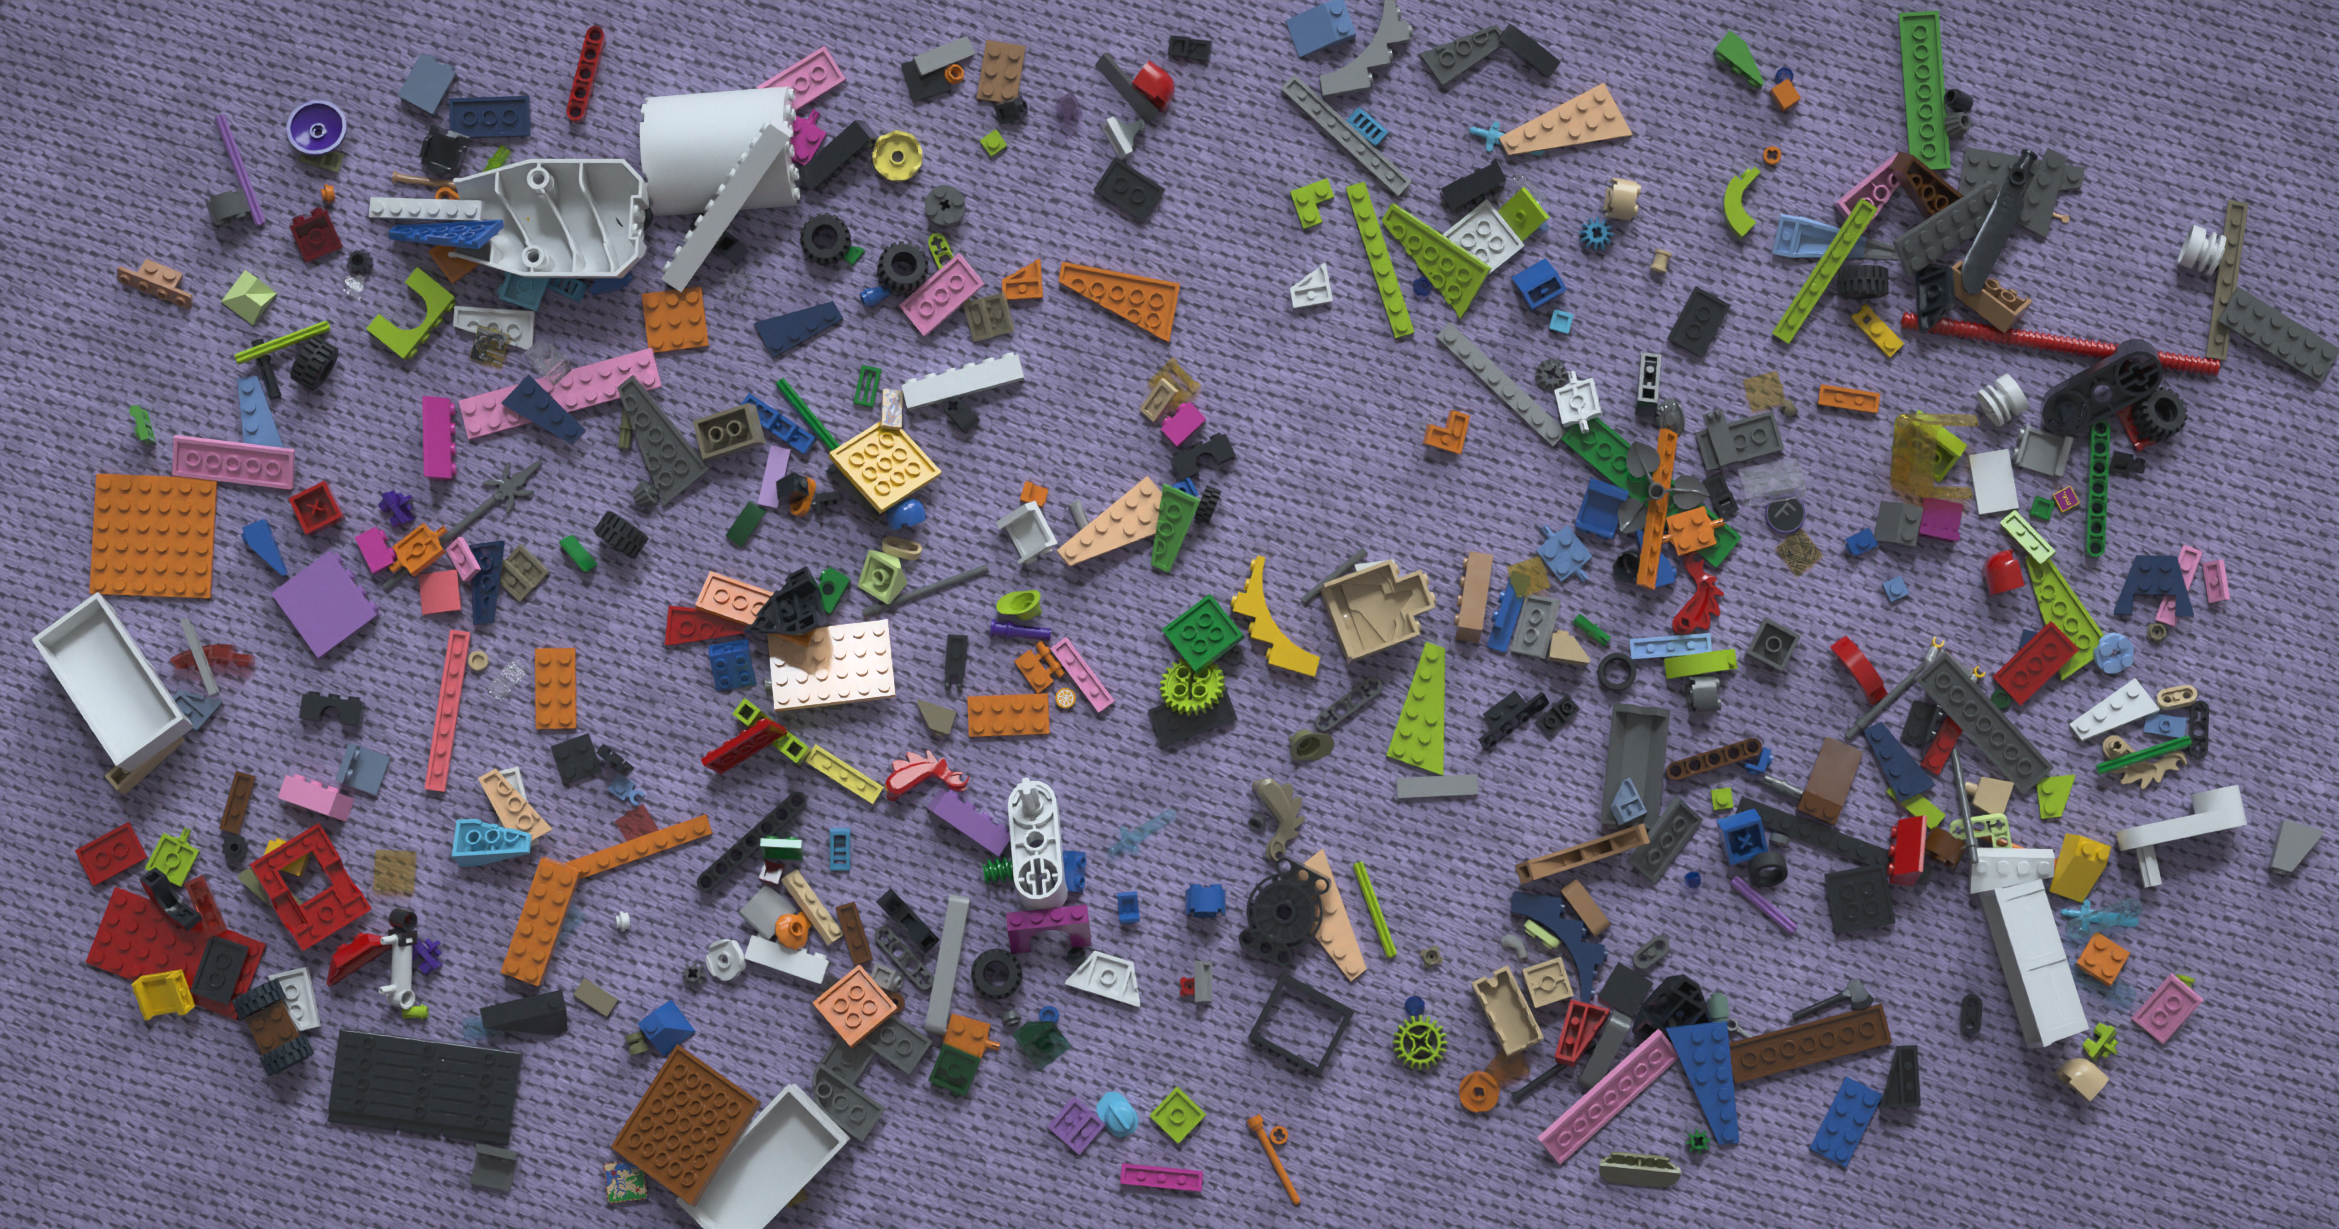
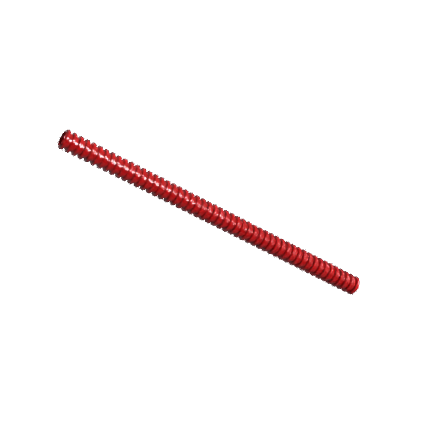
(2055, 343)

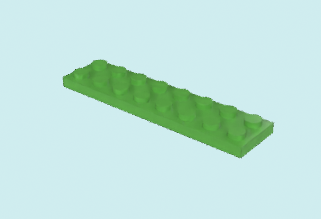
(1924, 88)

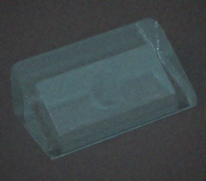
(474, 1028)

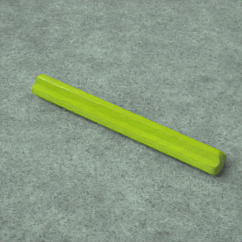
(282, 342)
(1374, 909)

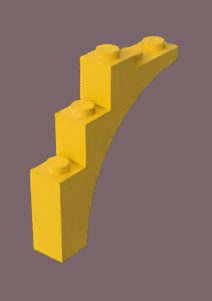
(1253, 605)

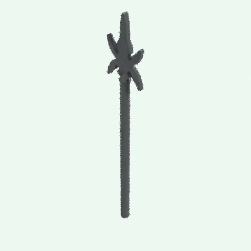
(508, 487)

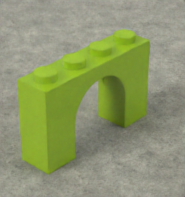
(406, 341)
(788, 744)

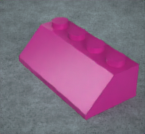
(438, 438)

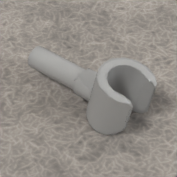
(1739, 1030)

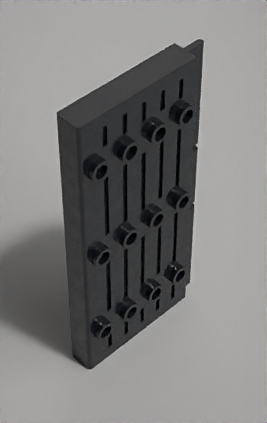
(424, 1086)

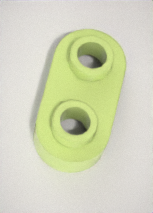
(1534, 929)

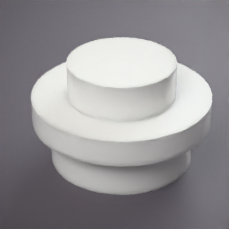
(622, 921)

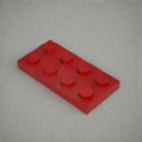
(2036, 663)
(743, 746)

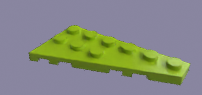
(1443, 262)
(2064, 609)
(1421, 723)

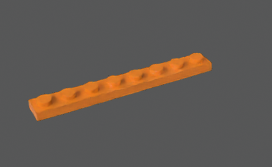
(1657, 512)
(642, 846)

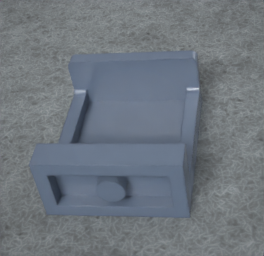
(427, 84)

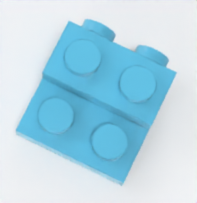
(523, 291)

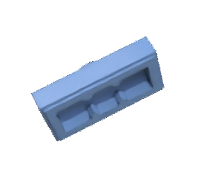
(2164, 725)

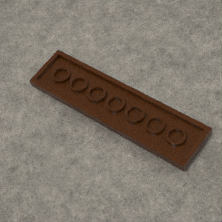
(1809, 1043)

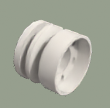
(2202, 250)
(1999, 401)

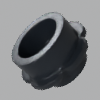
(1076, 956)

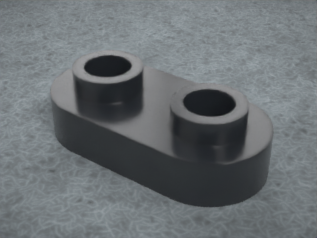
(1973, 1014)

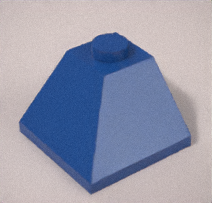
(666, 1027)

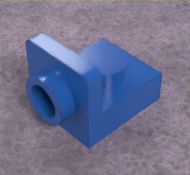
(1861, 542)

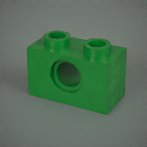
(839, 582)

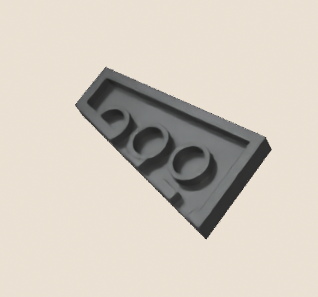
(1458, 56)
(2042, 193)

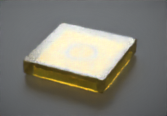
(395, 870)

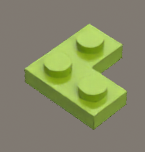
(1306, 200)

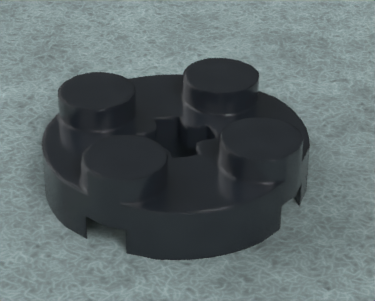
(615, 760)

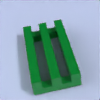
(864, 402)

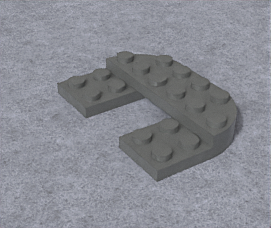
(842, 1066)

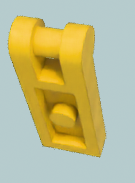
(1877, 331)

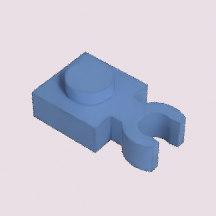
(623, 788)

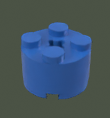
(1205, 901)

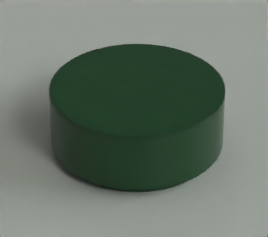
(2001, 698)

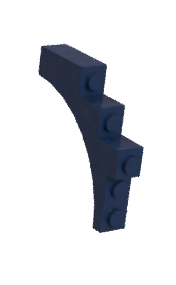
(1584, 954)

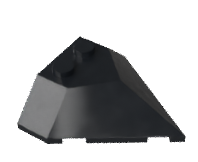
(793, 609)
(1672, 1004)

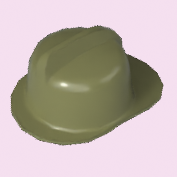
(1310, 745)

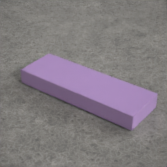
(775, 470)

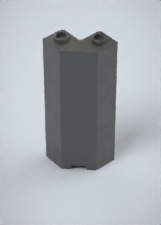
(1636, 752)

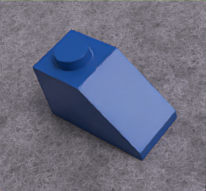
(608, 285)

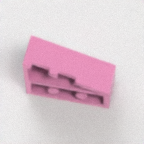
(315, 797)

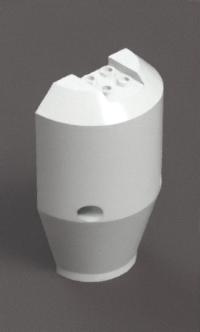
(570, 217)

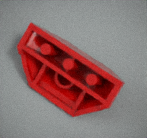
(354, 956)

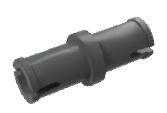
(1782, 787)

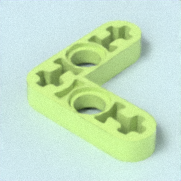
(1995, 832)

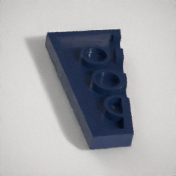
(541, 408)
(486, 581)
(1897, 765)

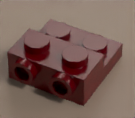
(315, 234)

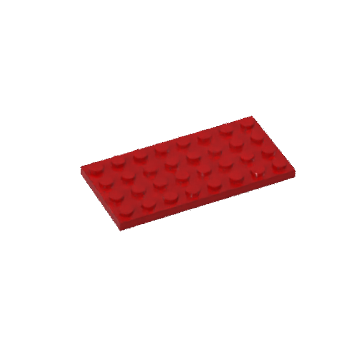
(142, 942)

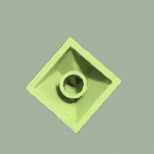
(249, 297)
(882, 576)

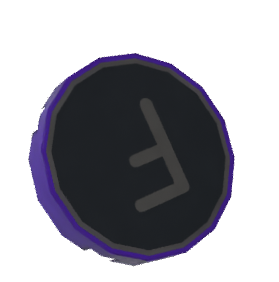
(1785, 515)

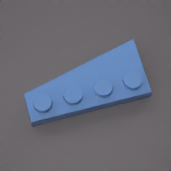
(256, 416)

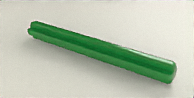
(807, 414)
(2143, 755)

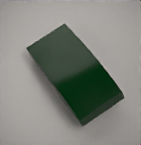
(745, 524)

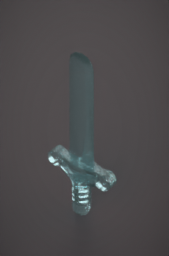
(1130, 839)

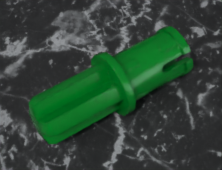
(1591, 629)

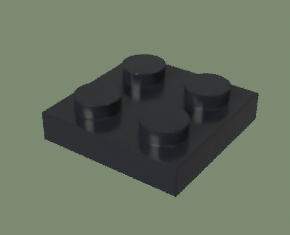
(576, 758)

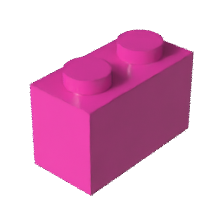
(1182, 424)
(375, 550)

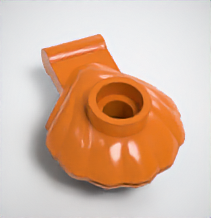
(792, 930)

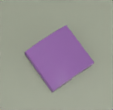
(1076, 1125)

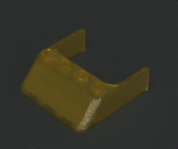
(1916, 453)

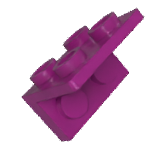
(1940, 520)

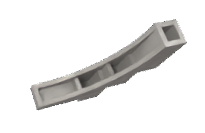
(1355, 76)

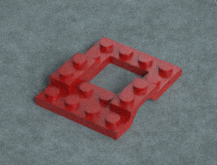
(323, 912)

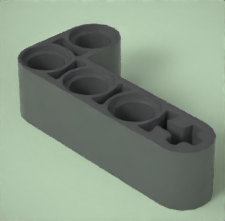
(1605, 1050)

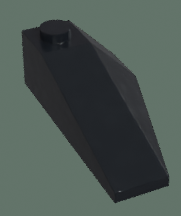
(534, 1014)

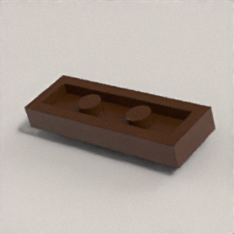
(237, 802)
(854, 933)

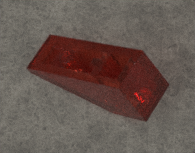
(206, 905)

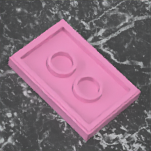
(2167, 1008)

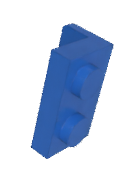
(1074, 870)

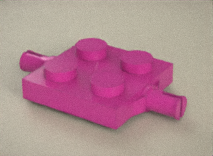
(806, 138)

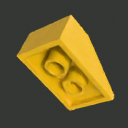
(2078, 866)

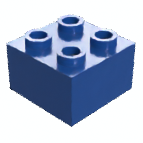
(1742, 836)

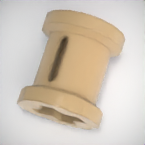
(1660, 261)

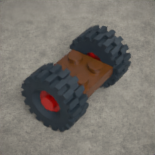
(272, 1027)

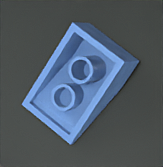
(1321, 27)

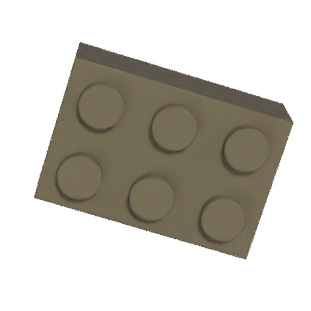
(729, 432)

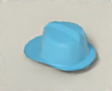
(1117, 1114)

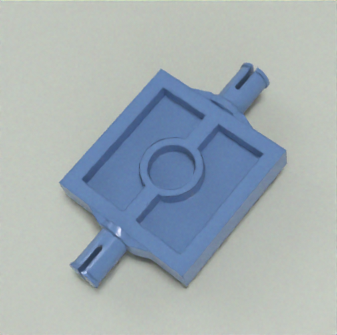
(1564, 553)

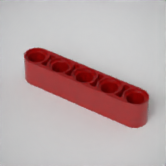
(586, 65)

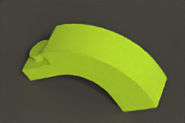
(1732, 207)
(1700, 663)

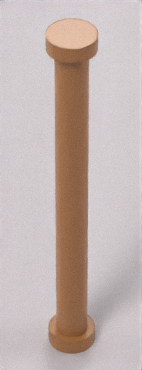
(422, 181)

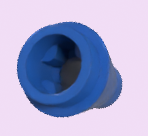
(873, 295)

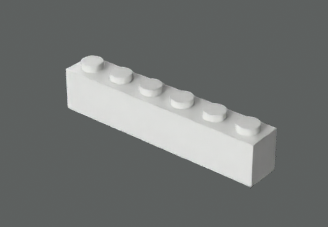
(962, 382)

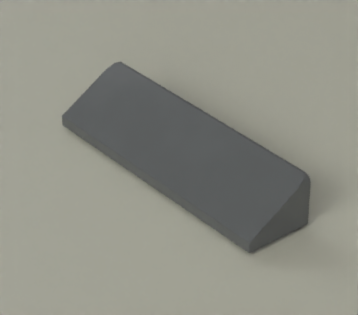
(1123, 85)

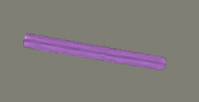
(239, 169)

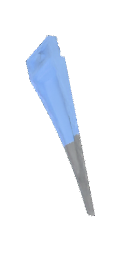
(1811, 238)

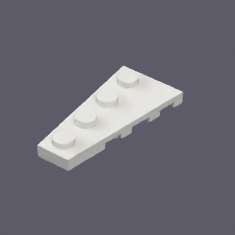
(2120, 708)

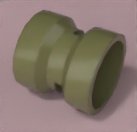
(636, 1048)

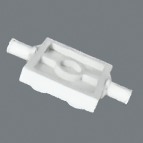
(1578, 402)

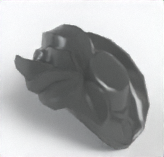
(1670, 416)

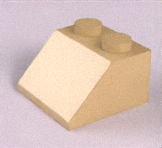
(1566, 649)

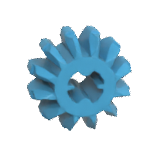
(1604, 234)

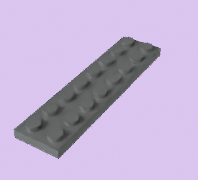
(1984, 722)

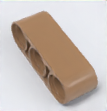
(1585, 907)

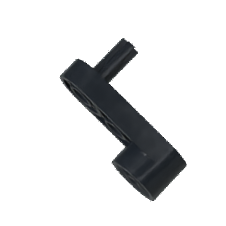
(2126, 385)

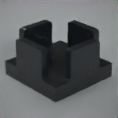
(444, 151)

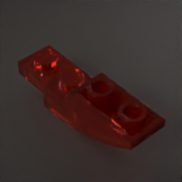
(221, 652)

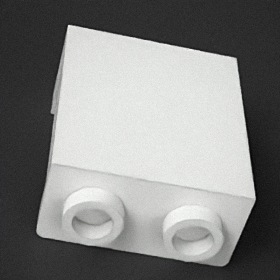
(1028, 532)

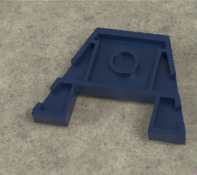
(2155, 577)

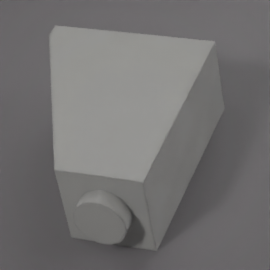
(2292, 845)

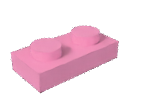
(463, 559)
(2216, 581)

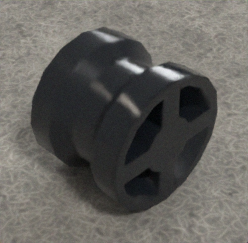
(1233, 658)

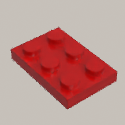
(111, 854)

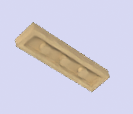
(812, 907)

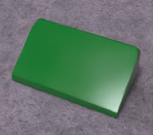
(578, 553)

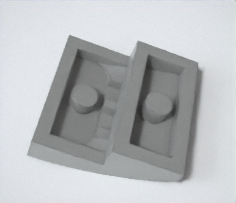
(765, 910)

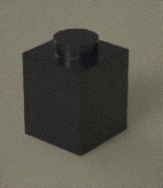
(792, 488)

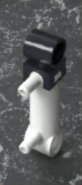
(402, 938)

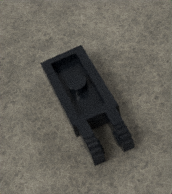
(955, 659)

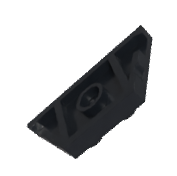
(1934, 295)

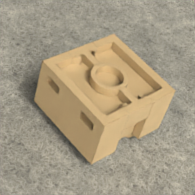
(1547, 982)

